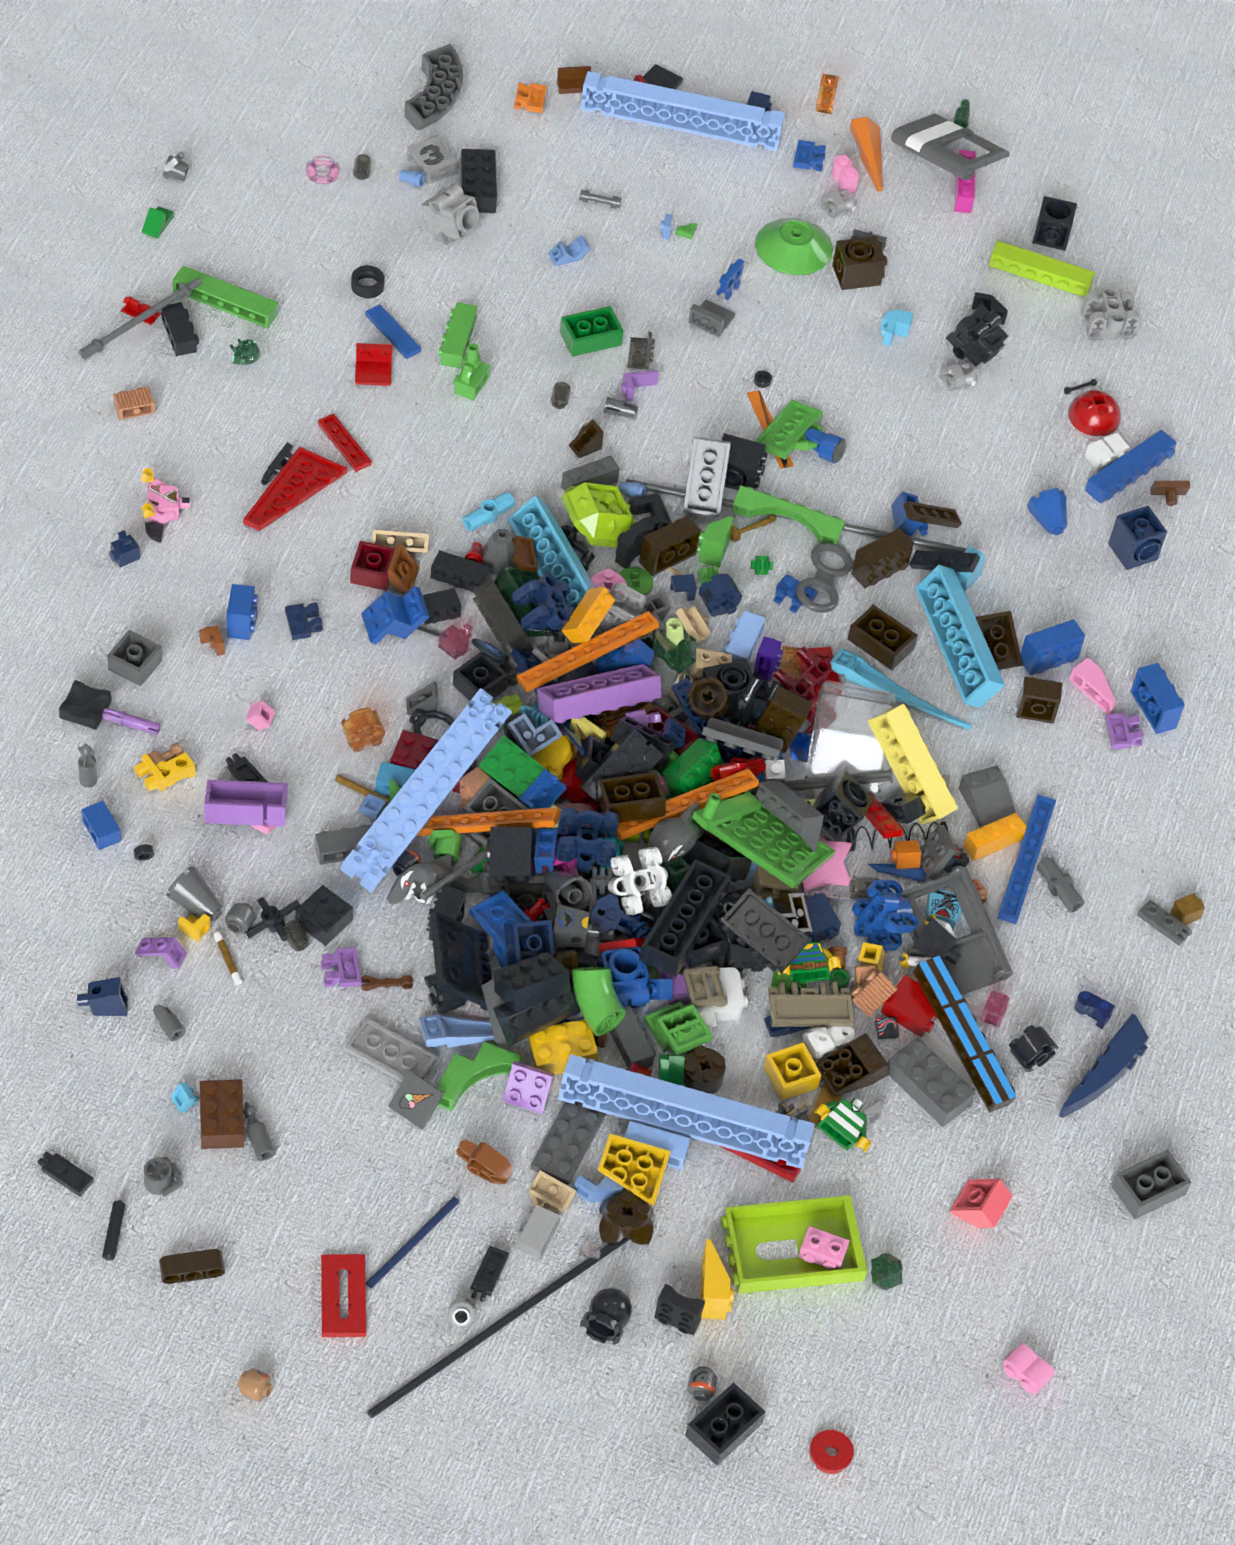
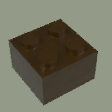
(1039, 700)

